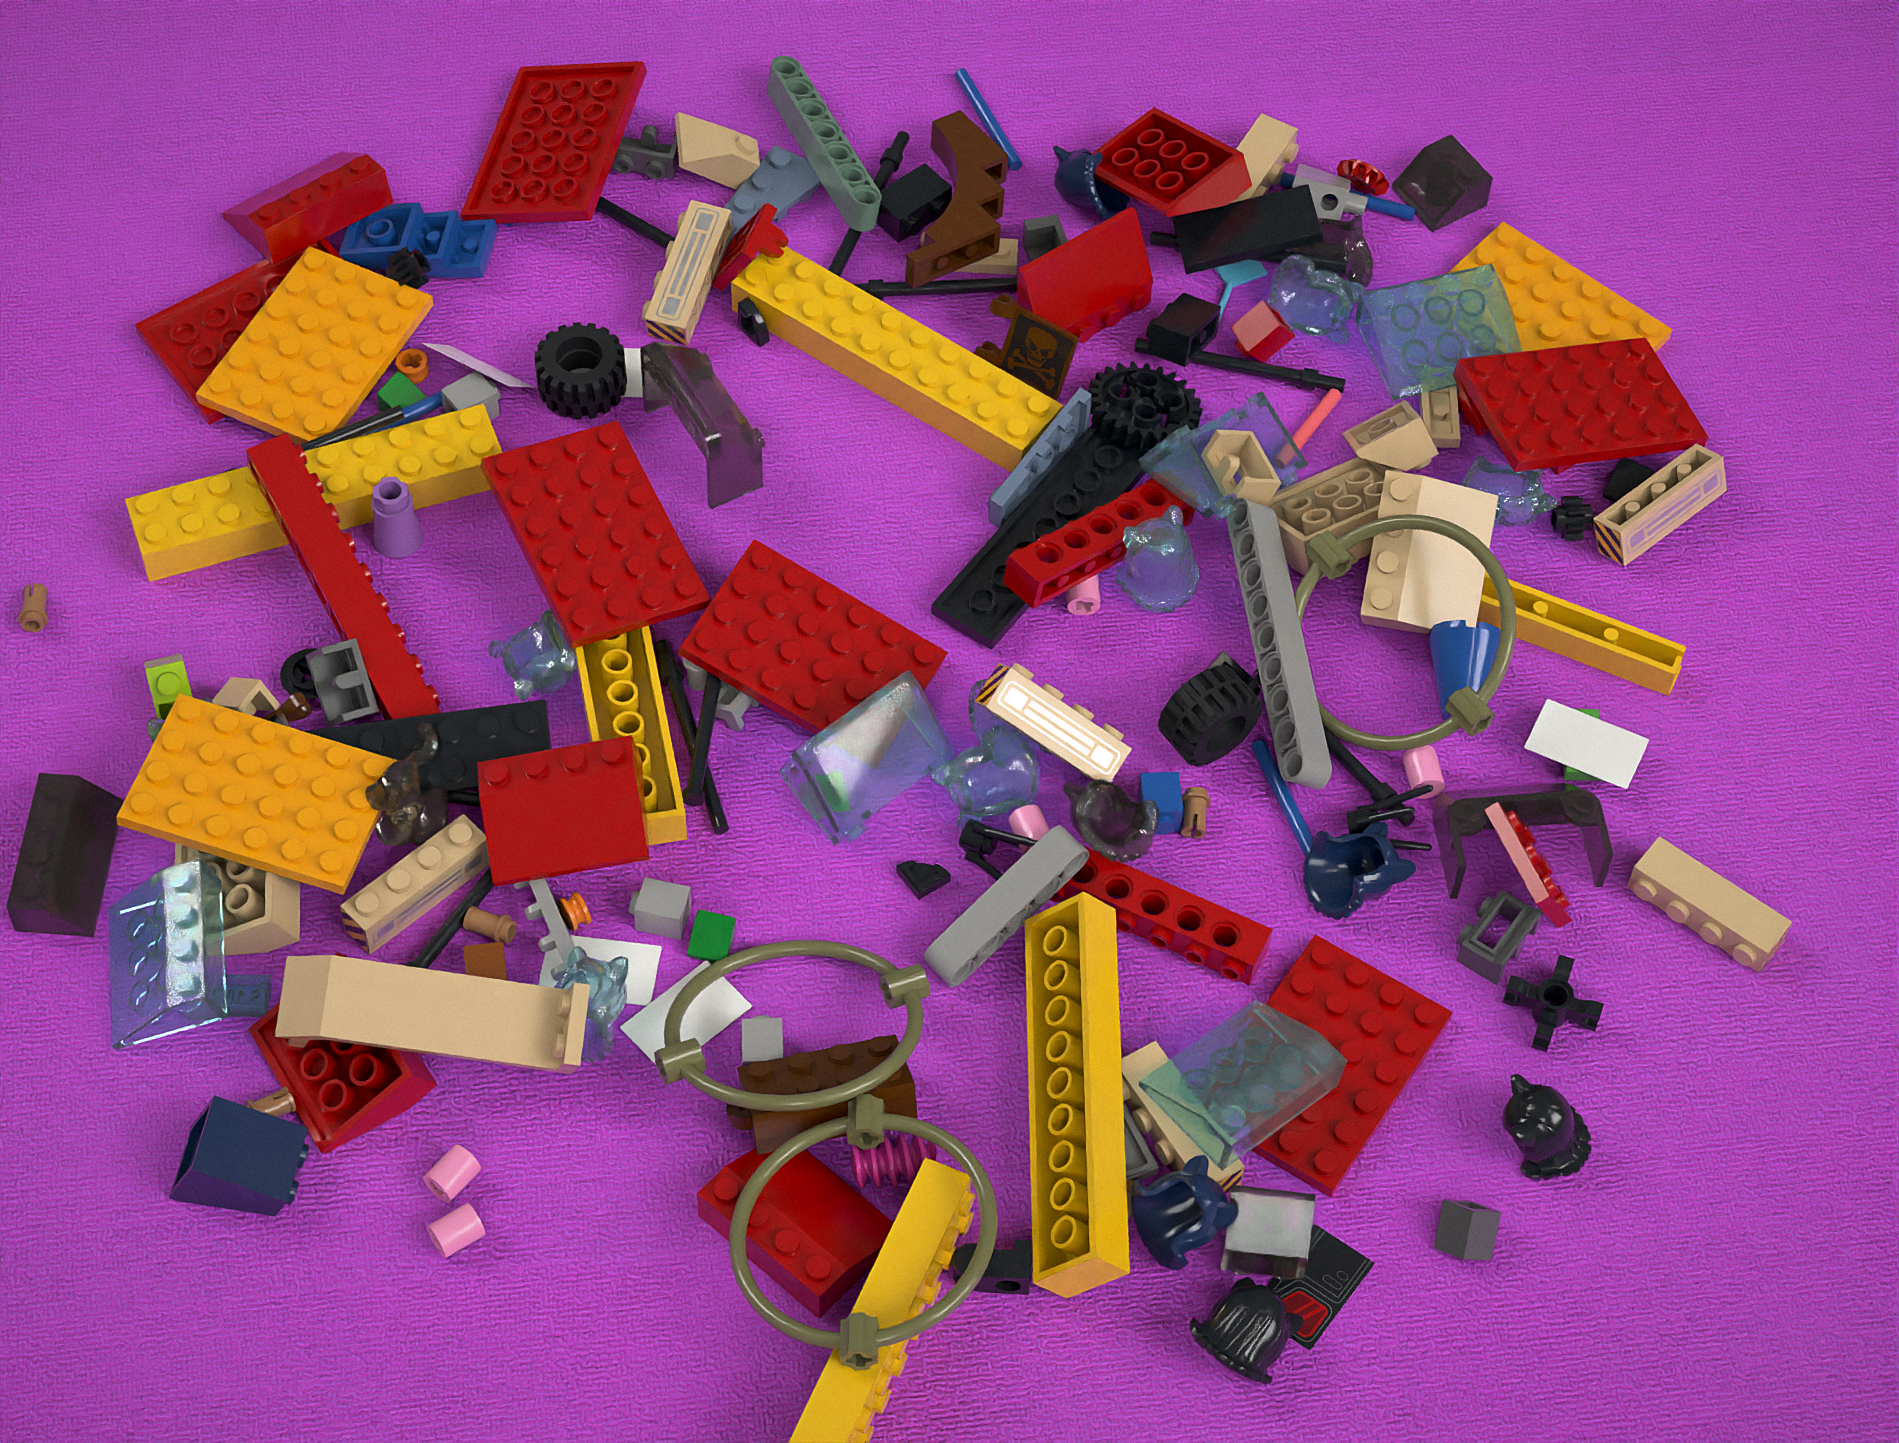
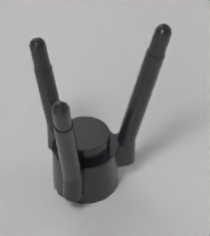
(1366, 815)
(983, 839)

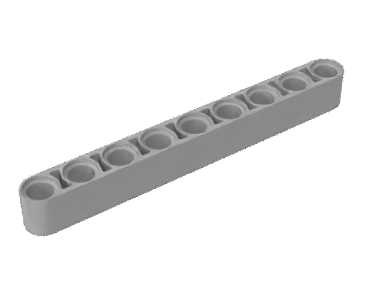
(1279, 645)

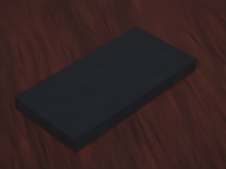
(1247, 229)

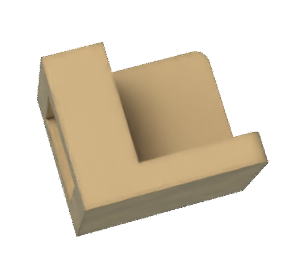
(246, 696)

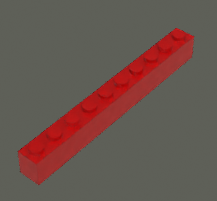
(339, 578)

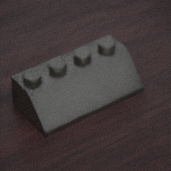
(64, 857)

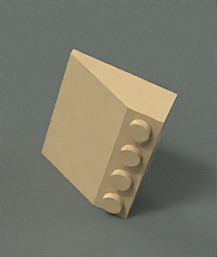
(1332, 502)
(1419, 574)
(257, 905)

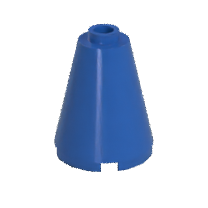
(1461, 656)

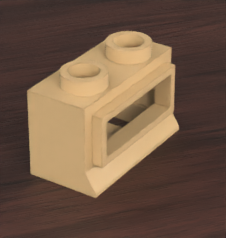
(1240, 452)

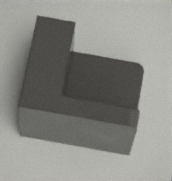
(1042, 235)
(1467, 1229)

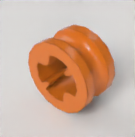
(415, 358)
(574, 911)

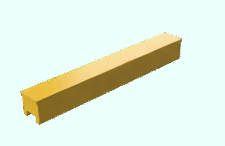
(1587, 636)

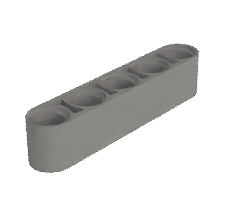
(1005, 906)

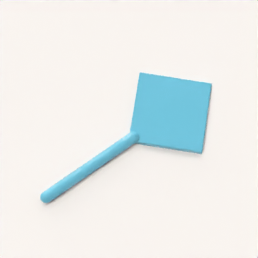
(1238, 274)

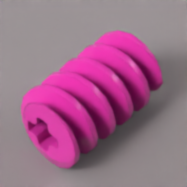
(891, 1160)

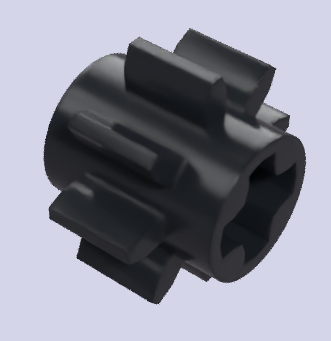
(408, 268)
(1572, 518)

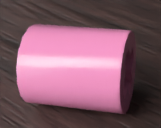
(1084, 597)
(1424, 769)
(1028, 822)
(452, 1173)
(456, 1230)

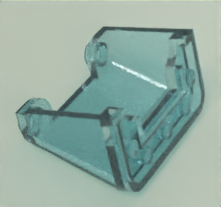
(1181, 470)
(868, 758)

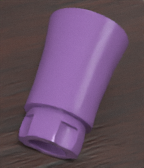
(395, 523)

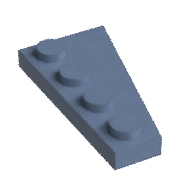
(780, 180)
(1041, 458)

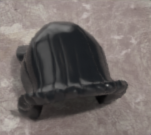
(1545, 1130)
(1247, 1329)

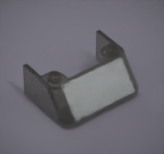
(687, 383)
(1542, 804)

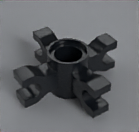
(1557, 989)

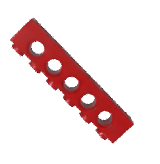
(1085, 544)
(1175, 909)

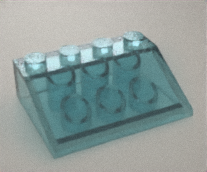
(1430, 323)
(167, 955)
(1244, 1081)

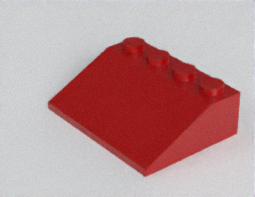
(1172, 166)
(311, 205)
(1090, 278)
(564, 810)
(342, 1085)
(804, 1227)

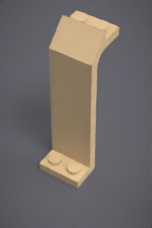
(432, 1012)

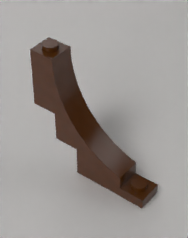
(968, 225)

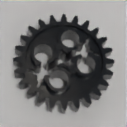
(1147, 398)

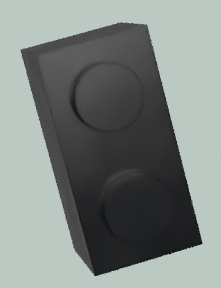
(913, 202)
(1183, 329)

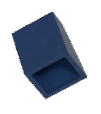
(240, 1160)

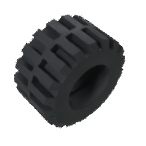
(580, 392)
(1209, 715)

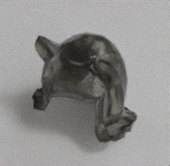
(1344, 242)
(1112, 819)

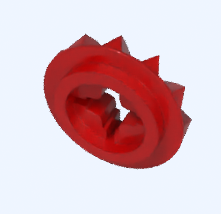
(1363, 176)

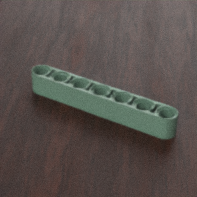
(824, 144)

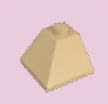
(715, 151)
(1393, 439)

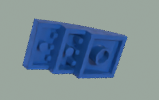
(449, 244)

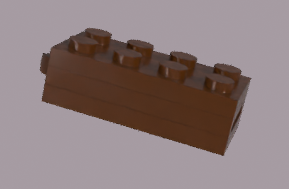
(813, 1073)

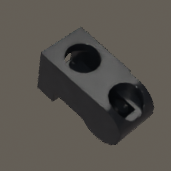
(1006, 1272)

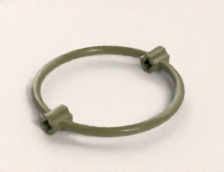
(1465, 706)
(685, 1059)
(859, 1332)

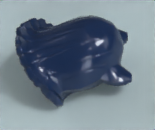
(1078, 186)
(1352, 870)
(1180, 1212)

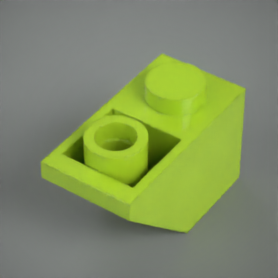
(166, 680)

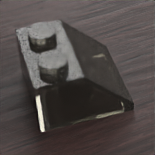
(1443, 183)
(1269, 1232)

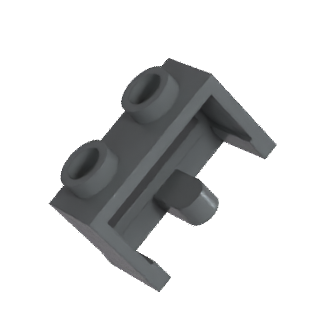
(647, 155)
(342, 683)
(1491, 962)

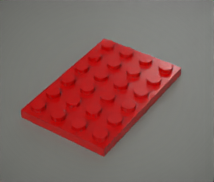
(555, 143)
(201, 329)
(1580, 404)
(594, 534)
(802, 641)
(1381, 1033)

